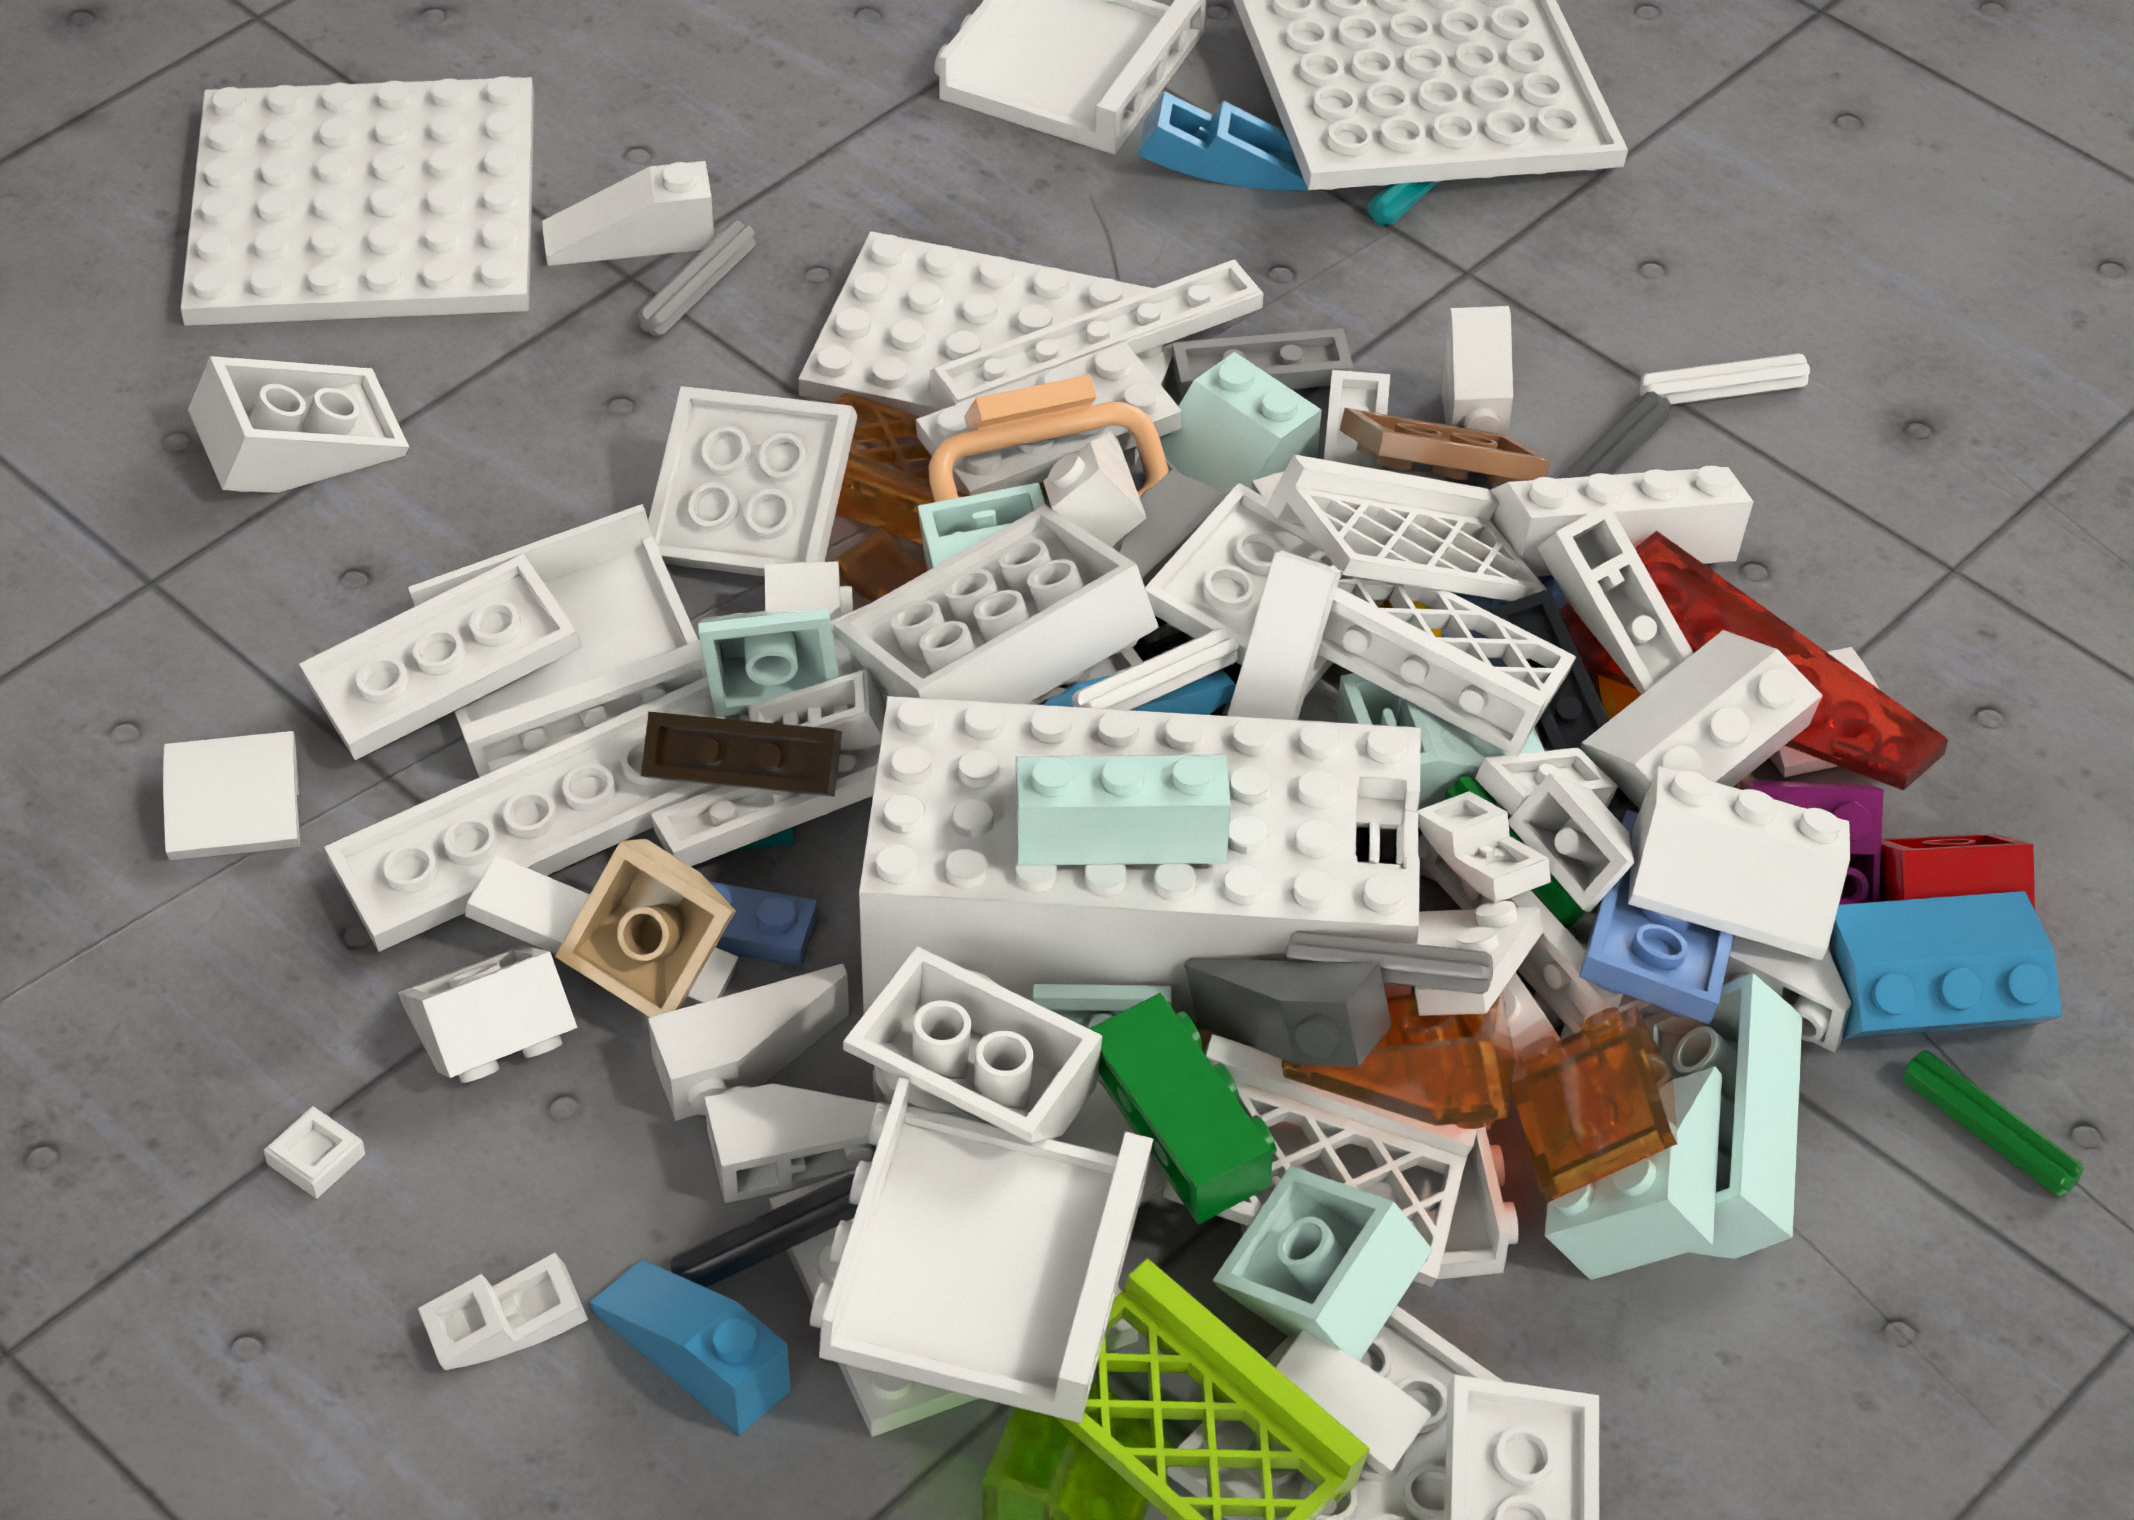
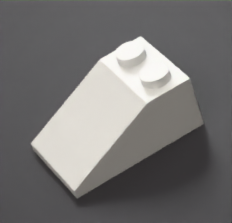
(291, 422)

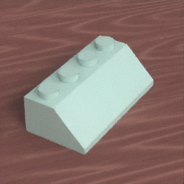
(1758, 1052)

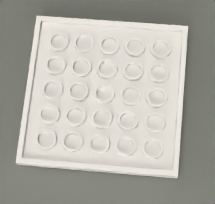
(1429, 89)
(361, 201)

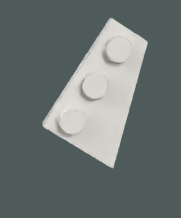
(1493, 928)

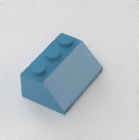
(1944, 965)

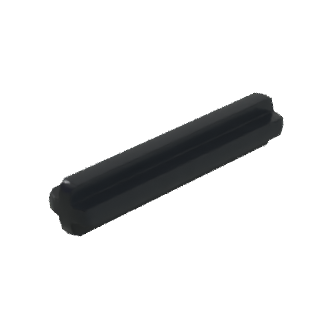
(767, 1234)

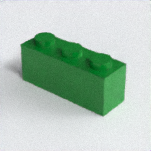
(1187, 1105)

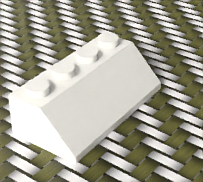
(1694, 508)

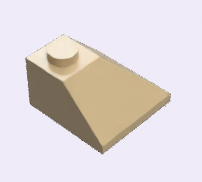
(647, 928)

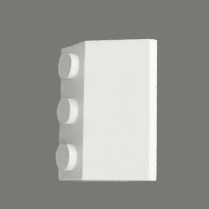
(1707, 716)
(1739, 862)
(979, 1047)

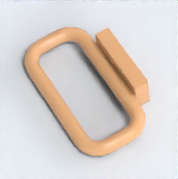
(1040, 415)

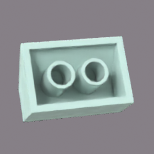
(1122, 809)

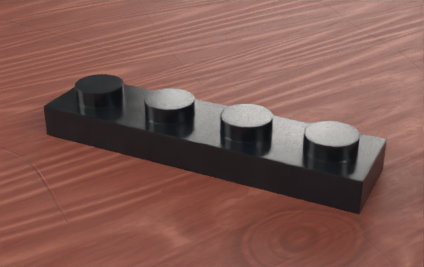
(1575, 707)

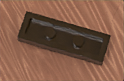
(741, 753)

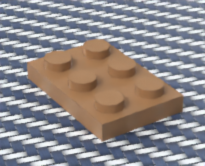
(1445, 447)

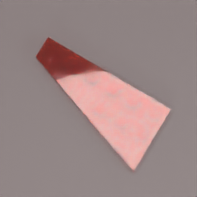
(1854, 720)

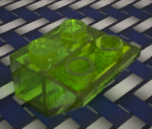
(1053, 1475)

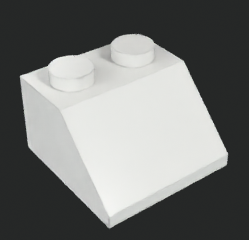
(490, 1012)

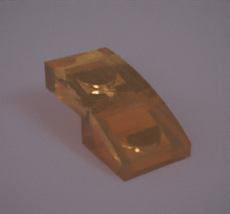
(878, 566)

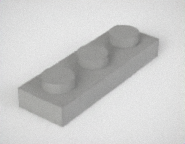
(1291, 358)

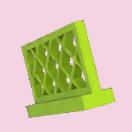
(1247, 1392)

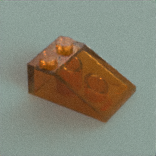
(1429, 1067)
(1594, 1101)

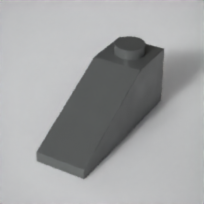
(1293, 1007)

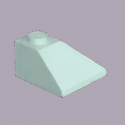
(765, 655)

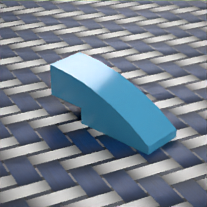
(1219, 147)

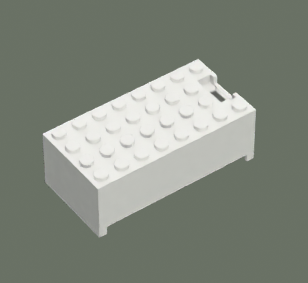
(1300, 797)

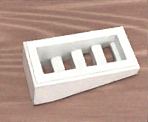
(843, 704)

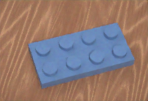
(1655, 954)

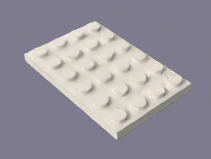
(931, 304)

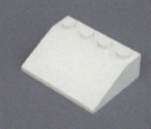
(1004, 616)

